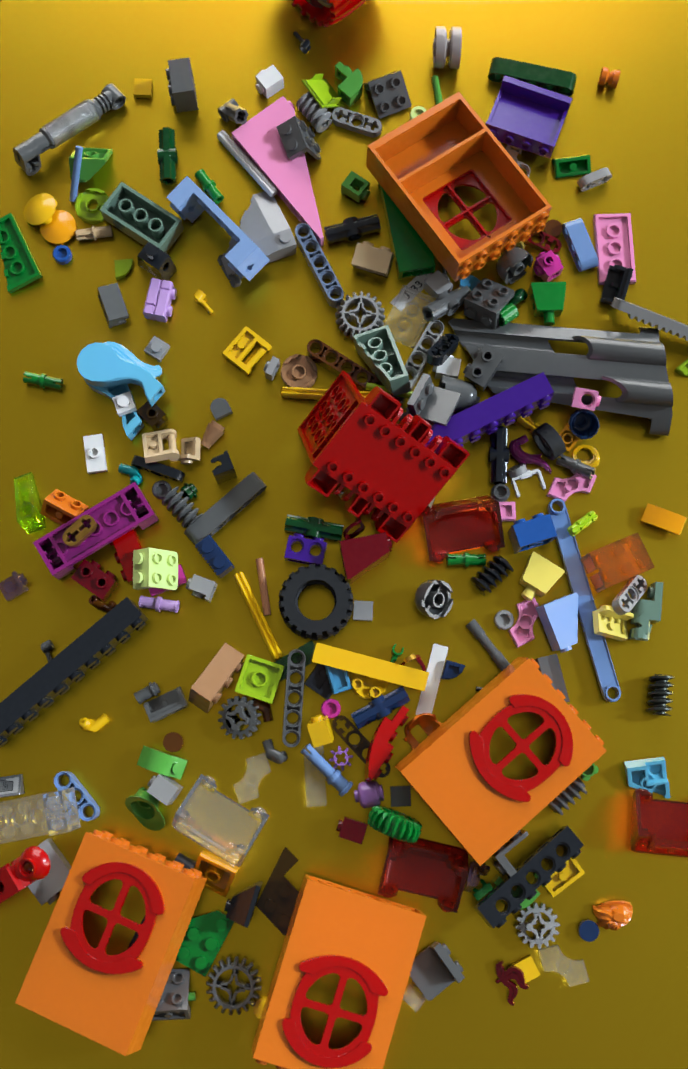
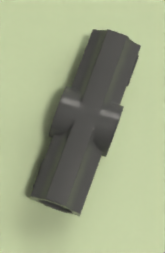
(445, 304)

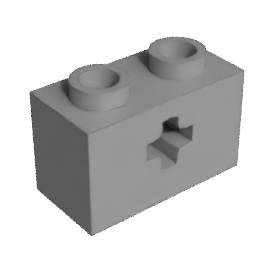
(164, 789)

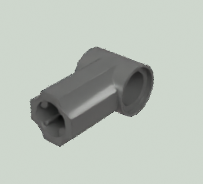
(233, 112)

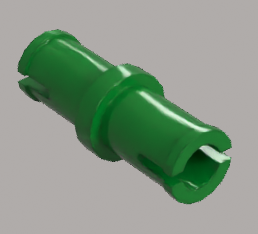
(209, 186)
(43, 380)
(466, 559)

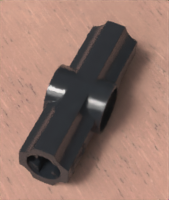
(352, 228)
(498, 456)

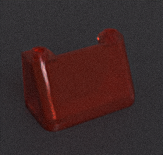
(462, 526)
(658, 825)
(425, 870)

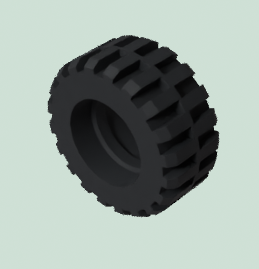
(310, 576)

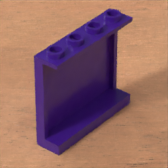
(528, 116)

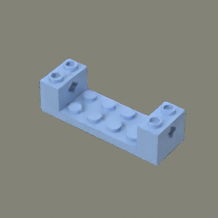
(190, 201)

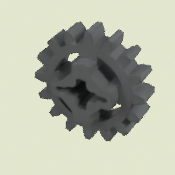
(233, 723)

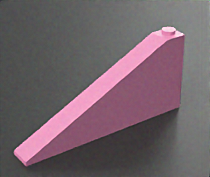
(265, 148)

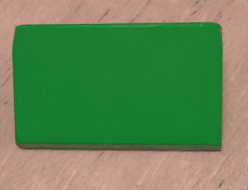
(571, 166)

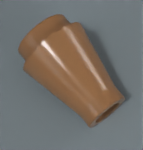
(212, 434)

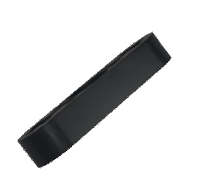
(442, 349)
(158, 469)

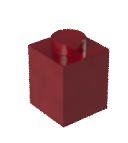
(352, 829)

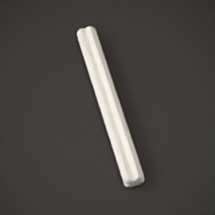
(247, 163)

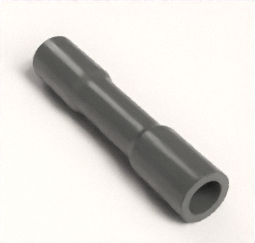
(479, 634)

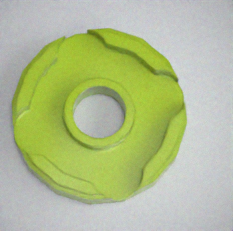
(82, 203)

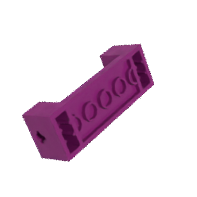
(113, 518)

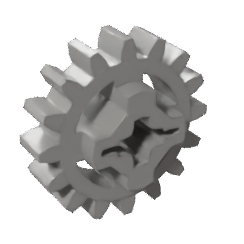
(545, 925)

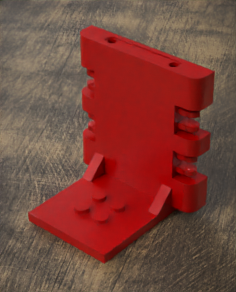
(380, 462)

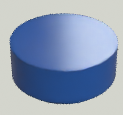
(62, 254)

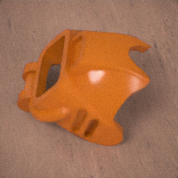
(426, 721)

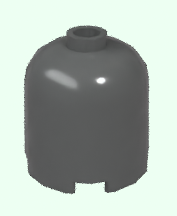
(466, 389)

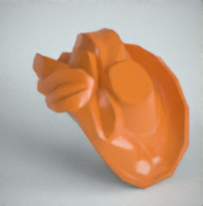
(613, 914)

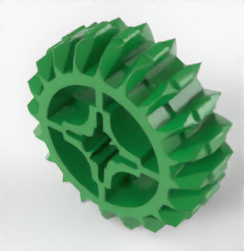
(394, 824)

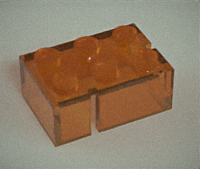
(617, 562)

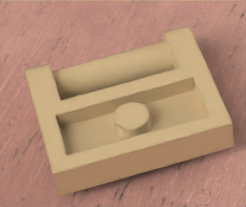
(154, 449)

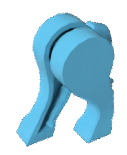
(110, 369)

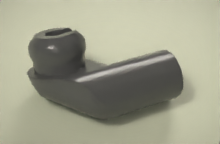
(272, 754)

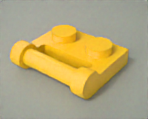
(242, 346)

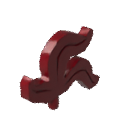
(511, 973)

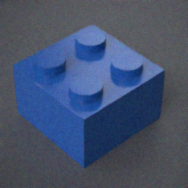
(532, 533)

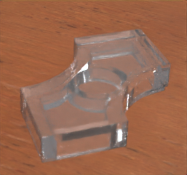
(248, 787)
(572, 970)

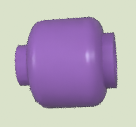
(369, 794)

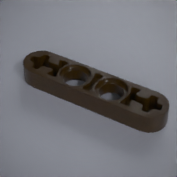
(358, 749)

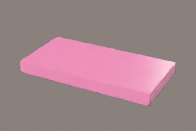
(613, 243)

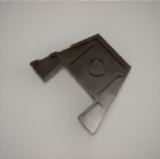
(279, 893)

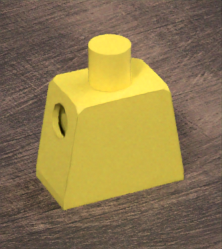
(539, 576)

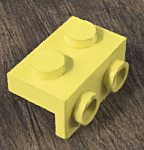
(610, 624)

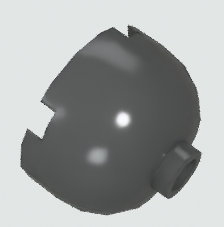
(512, 264)
(434, 598)

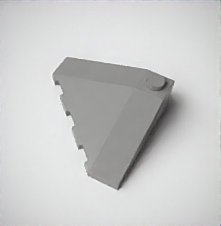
(266, 228)

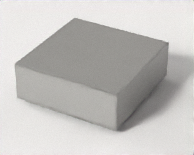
(363, 610)

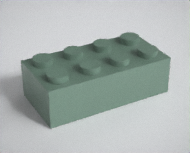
(141, 218)

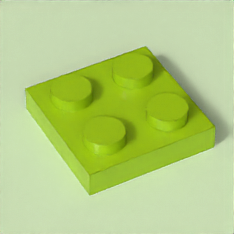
(259, 678)

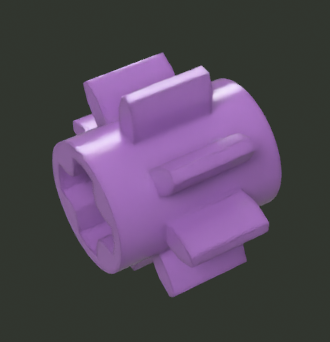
(346, 757)

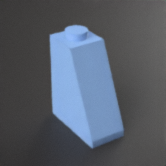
(560, 622)

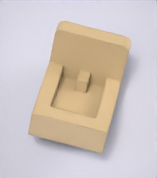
(190, 450)

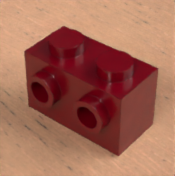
(95, 580)

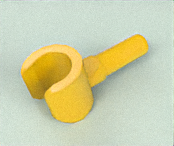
(199, 298)

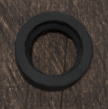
(548, 441)

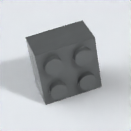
(181, 85)

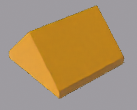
(218, 872)

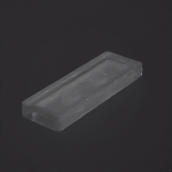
(314, 782)

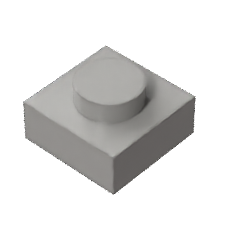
(157, 348)
(271, 368)

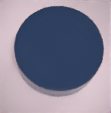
(588, 930)

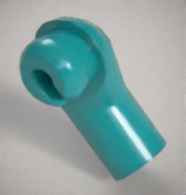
(132, 471)

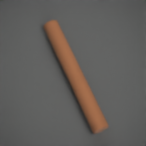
(263, 587)

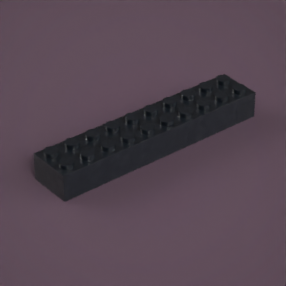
(68, 667)

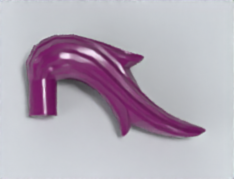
(523, 457)

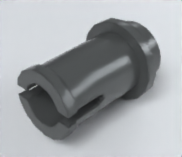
(147, 692)

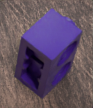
(304, 556)

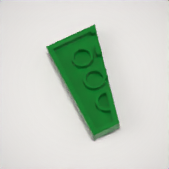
(16, 255)

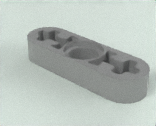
(358, 129)
(623, 596)

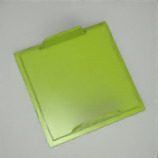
(323, 92)

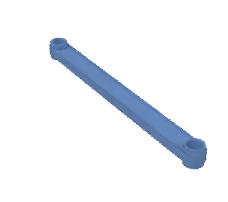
(579, 583)

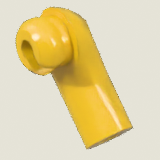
(93, 725)

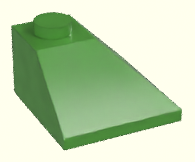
(91, 162)

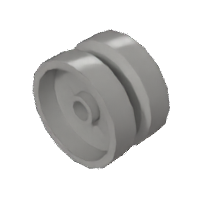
(447, 47)

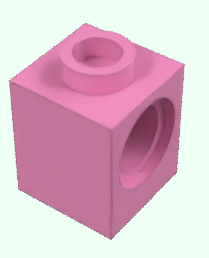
(577, 395)

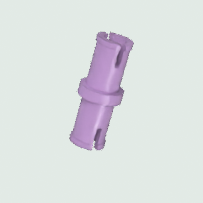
(158, 604)

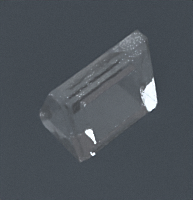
(413, 996)

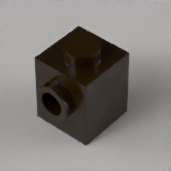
(152, 416)

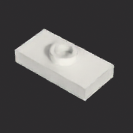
(95, 453)

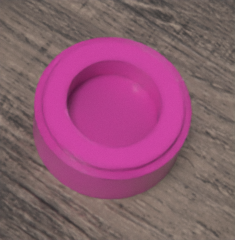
(331, 708)

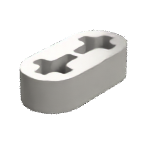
(594, 179)

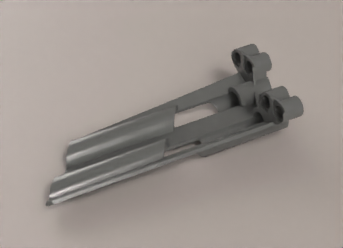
(626, 359)

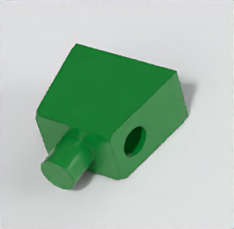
(547, 300)

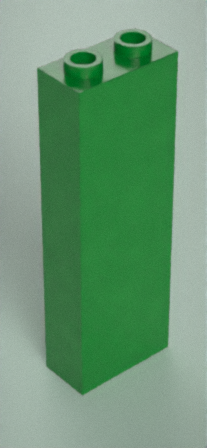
(409, 250)

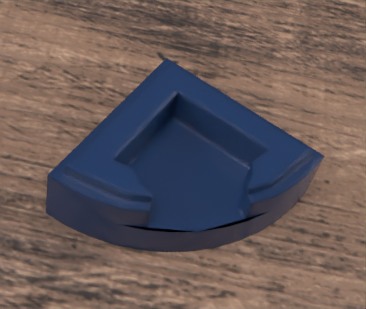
(451, 670)

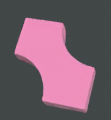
(564, 488)
(523, 629)

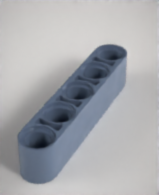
(318, 257)

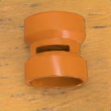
(610, 78)

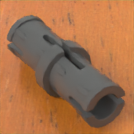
(576, 466)

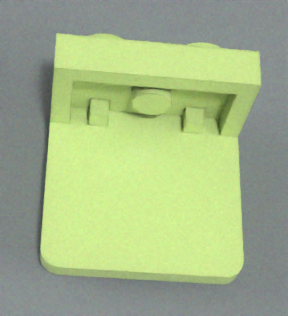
(155, 569)

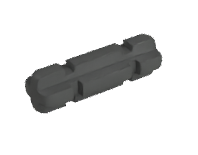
(235, 280)

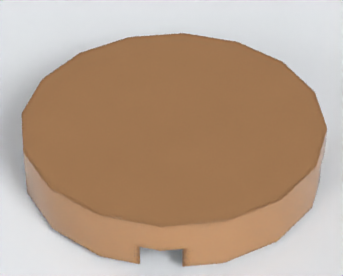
(299, 371)

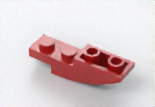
(379, 748)

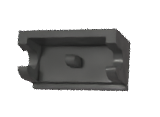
(112, 305)
(166, 705)

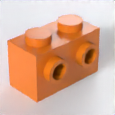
(62, 507)

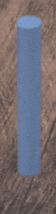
(76, 173)

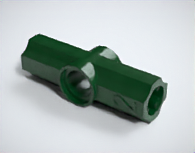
(167, 156)
(314, 527)

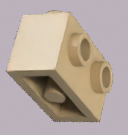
(373, 259)

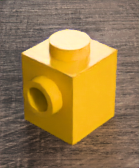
(320, 730)

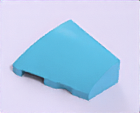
(648, 775)

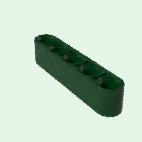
(541, 76)

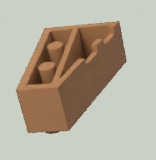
(216, 678)

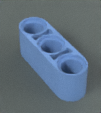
(580, 244)
(86, 799)

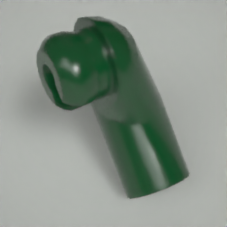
(520, 295)

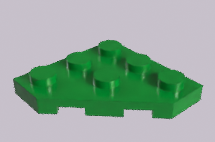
(204, 941)

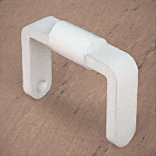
(527, 474)

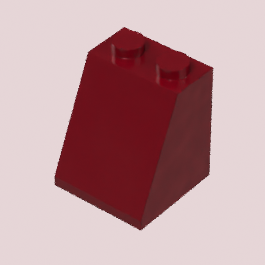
(363, 554)

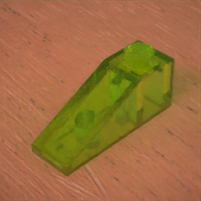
(28, 504)

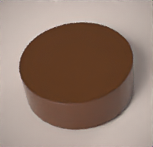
(553, 228)
(173, 742)

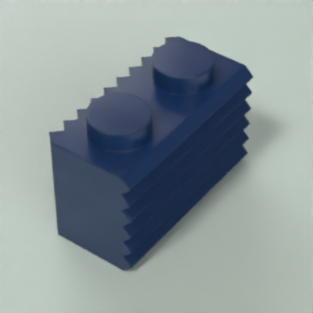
(214, 556)

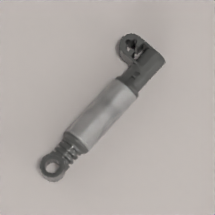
(65, 127)

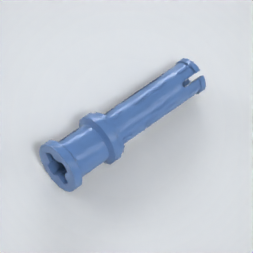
(333, 775)

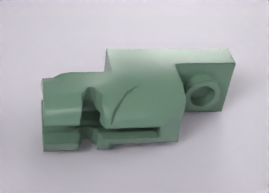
(647, 612)

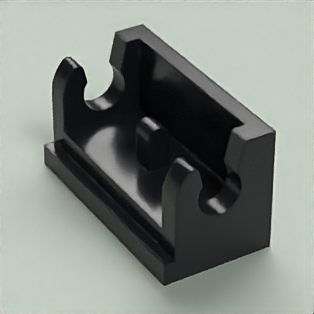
(616, 283)
(224, 471)

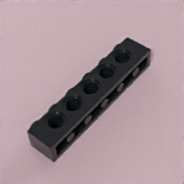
(487, 906)

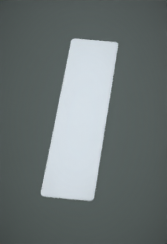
(435, 669)

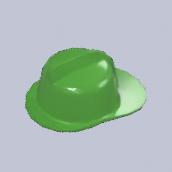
(145, 809)

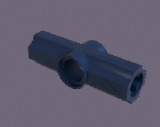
(380, 707)

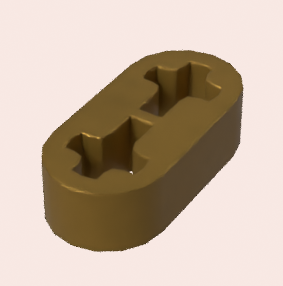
(83, 534)

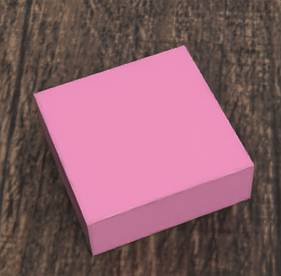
(508, 511)

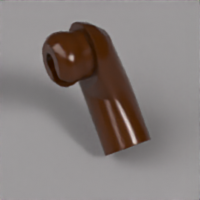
(101, 605)
(265, 708)

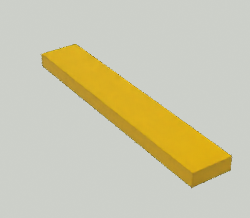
(369, 666)

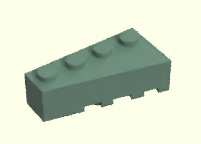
(383, 358)

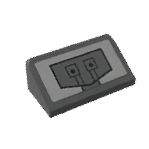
(11, 785)

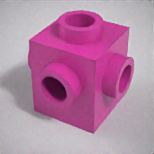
(547, 266)

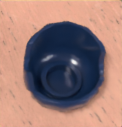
(583, 424)

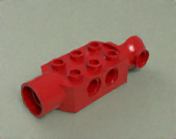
(25, 870)

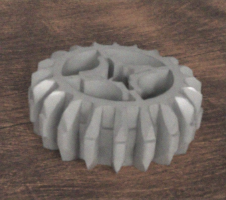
(352, 315)

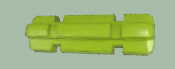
(582, 523)

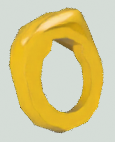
(594, 462)

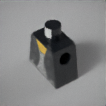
(154, 259)

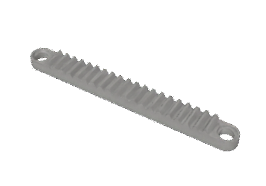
(651, 318)

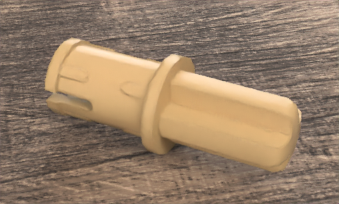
(94, 233)

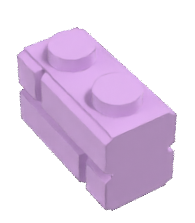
(159, 300)

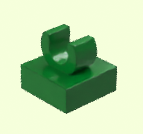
(483, 892)

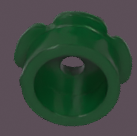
(189, 491)

